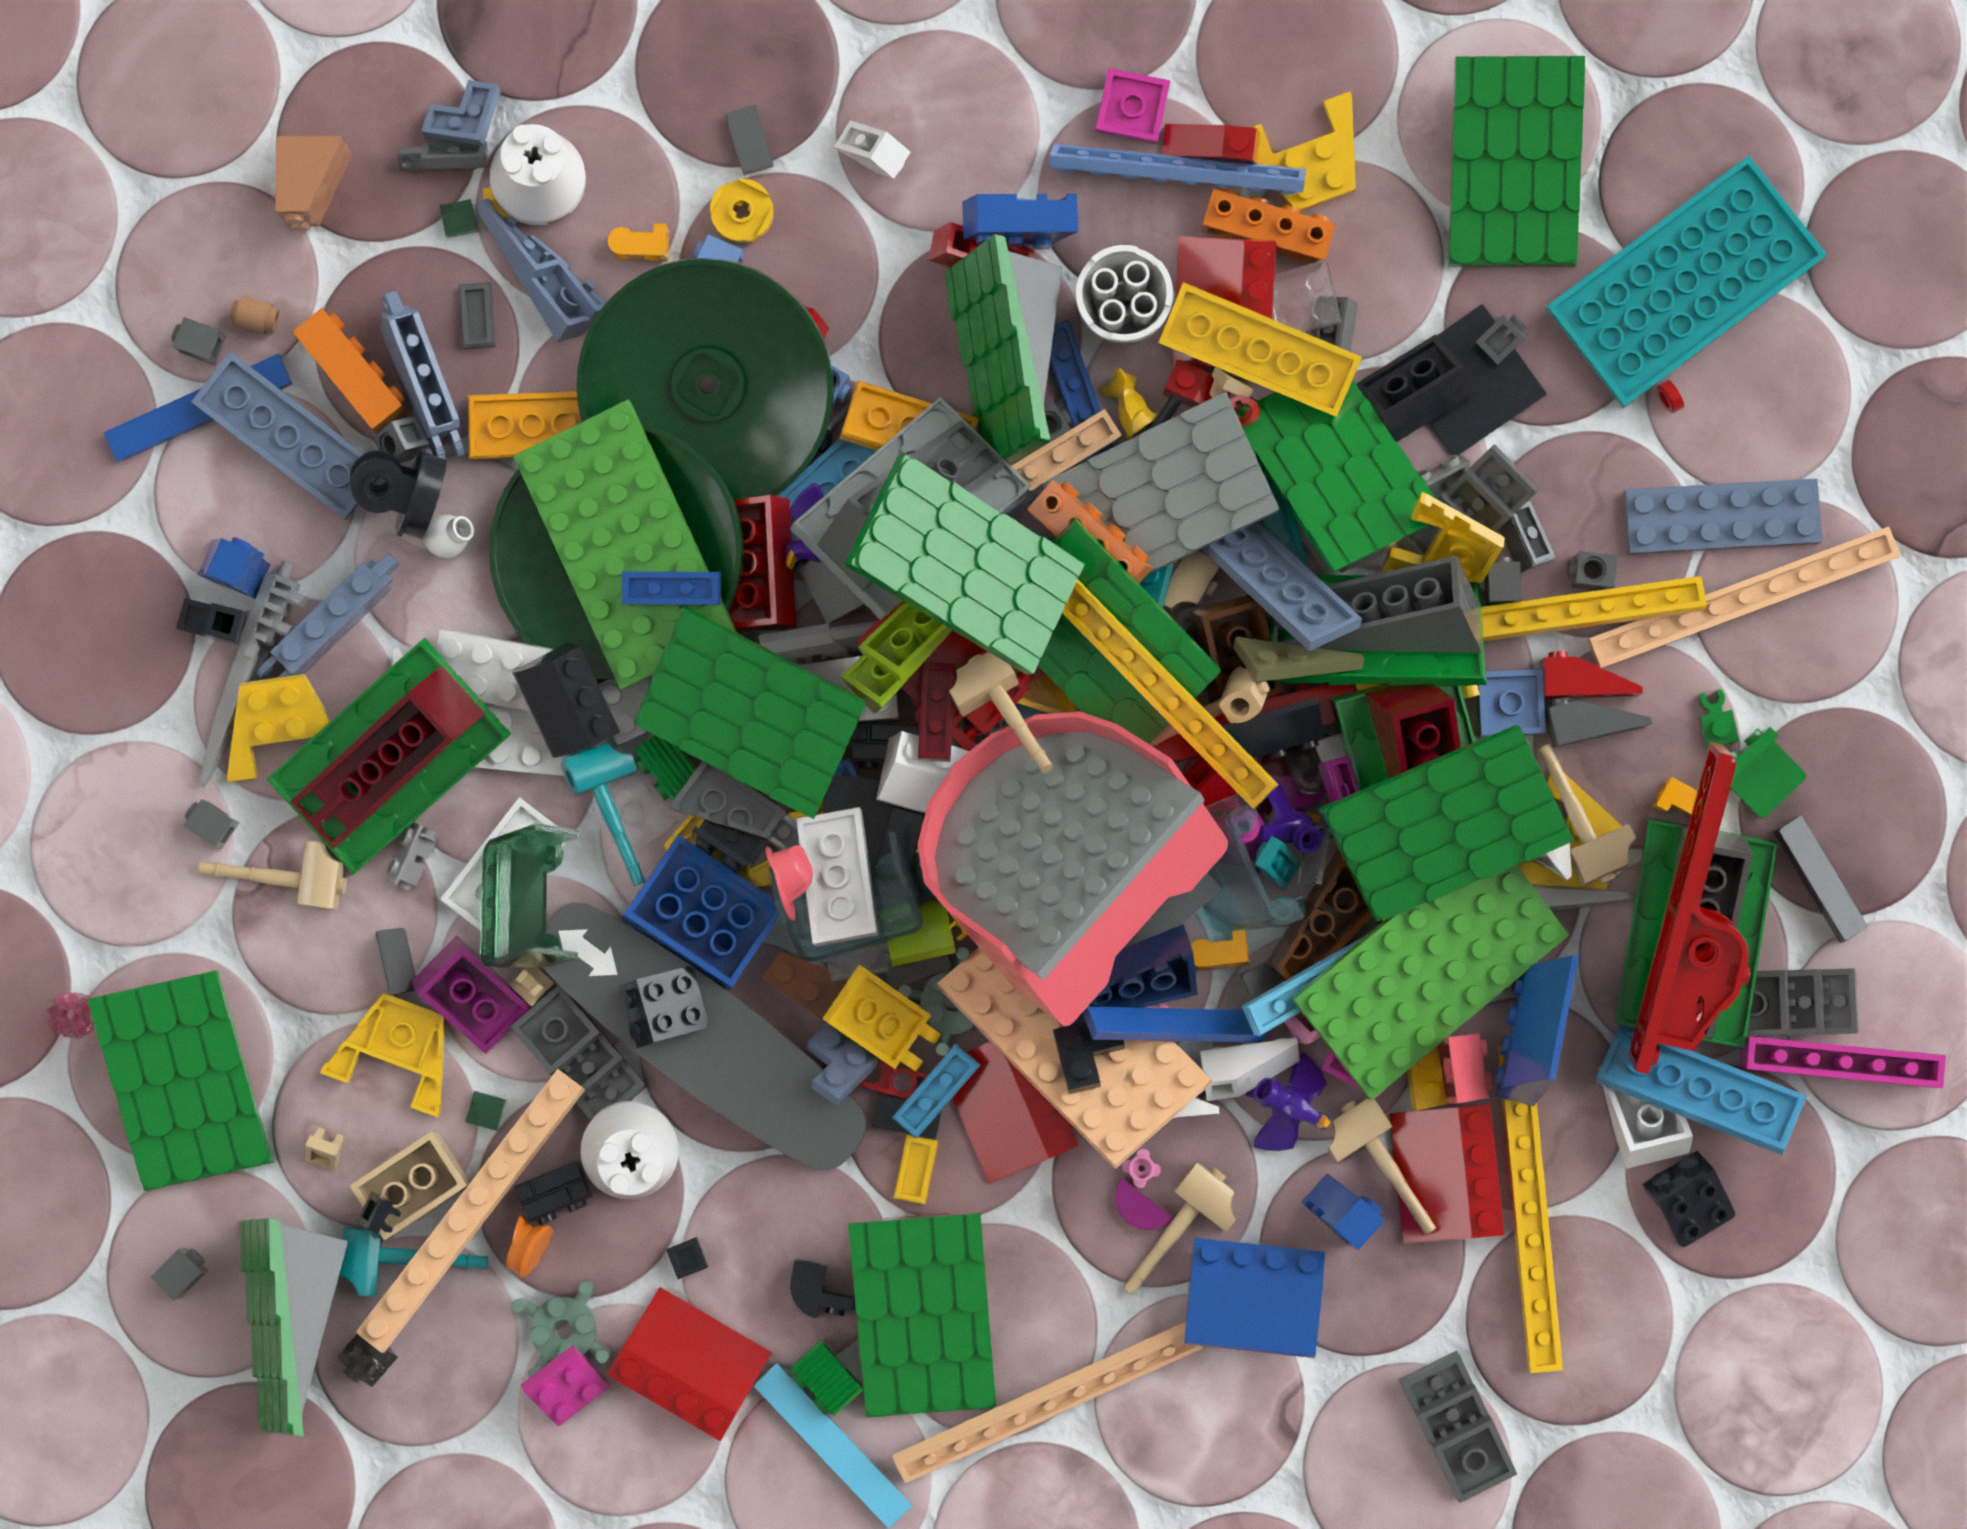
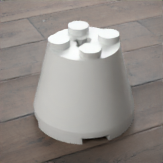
(537, 175)
(1129, 276)
(633, 1130)

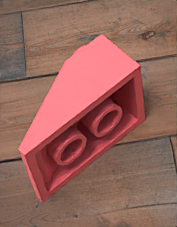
(1464, 1068)

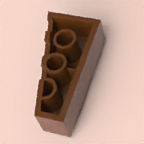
(1332, 918)

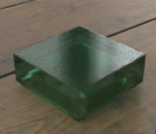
(458, 218)
(486, 1110)

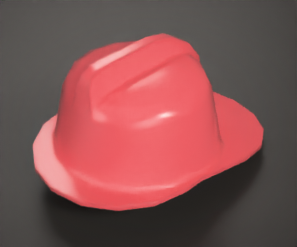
(792, 875)

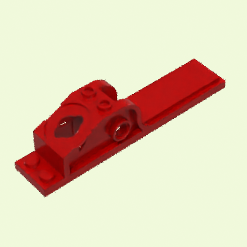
(1678, 969)

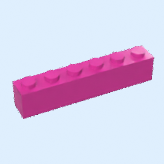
(1843, 1062)

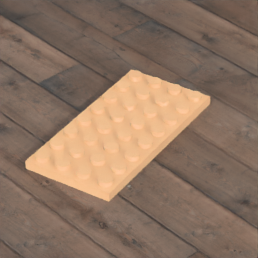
(1139, 1084)

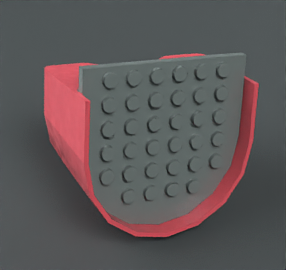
(1067, 860)

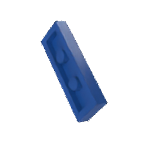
(671, 588)

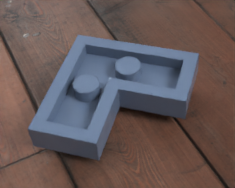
(468, 122)
(846, 1064)

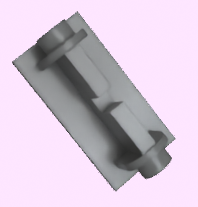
(1447, 472)
(404, 865)

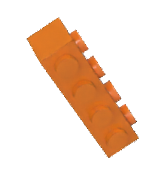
(1253, 218)
(349, 370)
(1060, 506)

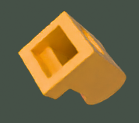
(640, 245)
(1675, 796)
(1222, 953)

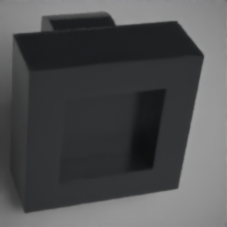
(375, 1212)

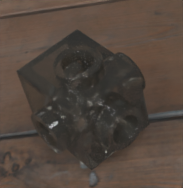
(365, 1362)

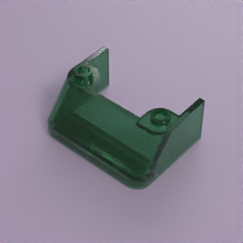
(516, 898)

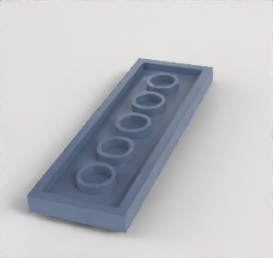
(281, 432)
(1722, 516)
(1283, 586)

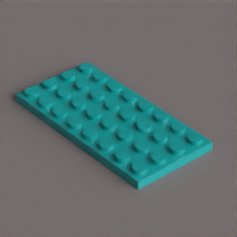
(1686, 281)

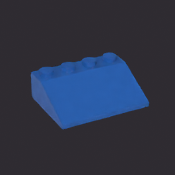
(703, 912)
(1535, 1030)
(1254, 1297)

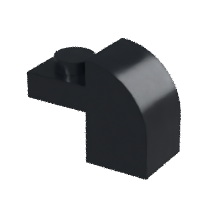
(211, 621)
(808, 1294)

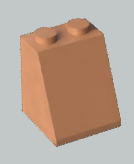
(308, 177)

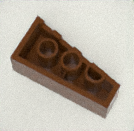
(804, 983)

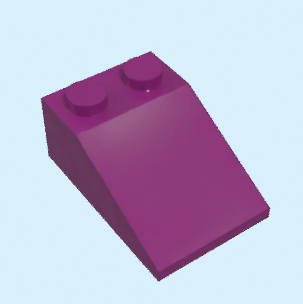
(470, 994)

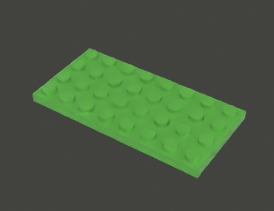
(612, 515)
(1427, 975)

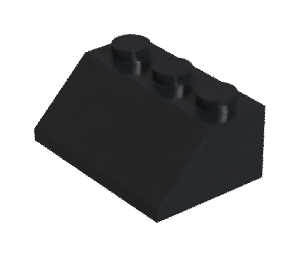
(1417, 387)
(566, 700)
(1280, 729)

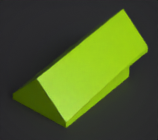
(893, 655)

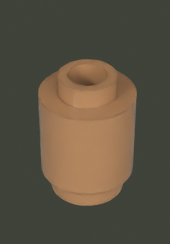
(254, 315)

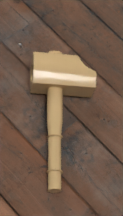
(1191, 581)
(986, 680)
(1240, 701)
(1596, 857)
(318, 882)
(1361, 1127)
(1204, 1194)

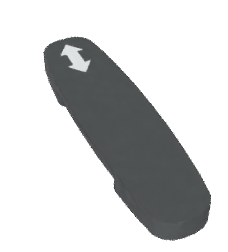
(732, 1066)

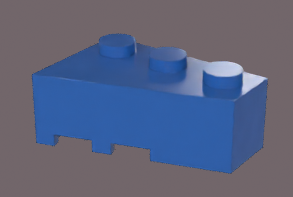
(1020, 219)
(235, 566)
(1344, 1212)

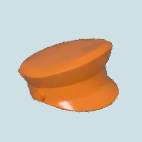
(528, 1246)

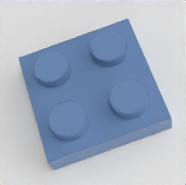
(1512, 700)

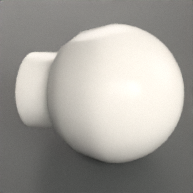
(448, 535)

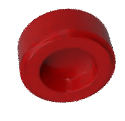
(1670, 396)

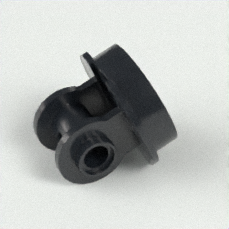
(406, 490)

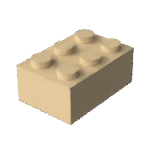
(414, 1181)

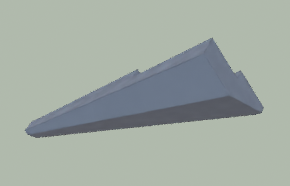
(558, 295)

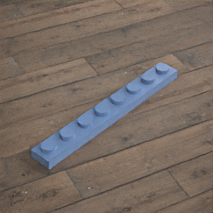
(1187, 169)

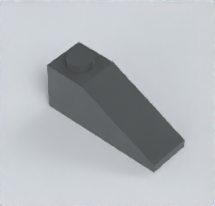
(1584, 721)

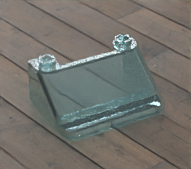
(1243, 899)

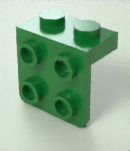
(1764, 773)

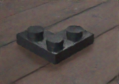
(1077, 1054)

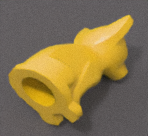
(1132, 409)

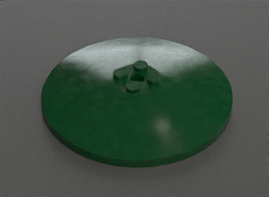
(723, 324)
(536, 585)

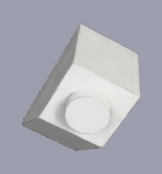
(872, 149)

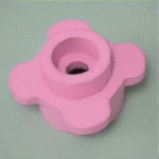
(1142, 1158)

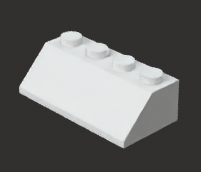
(908, 780)

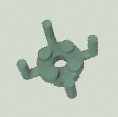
(932, 1002)
(568, 1309)

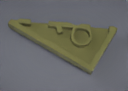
(1279, 660)

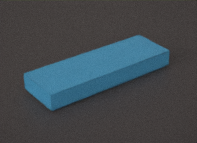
(936, 1091)

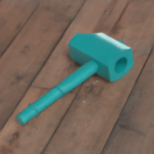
(593, 771)
(365, 1254)

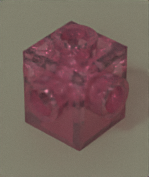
(82, 1021)

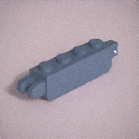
(420, 374)
(332, 618)

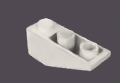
(1242, 1067)

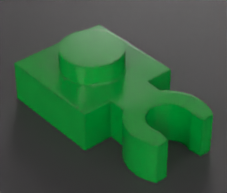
(1717, 725)

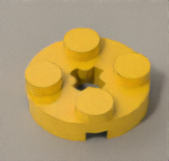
(735, 194)

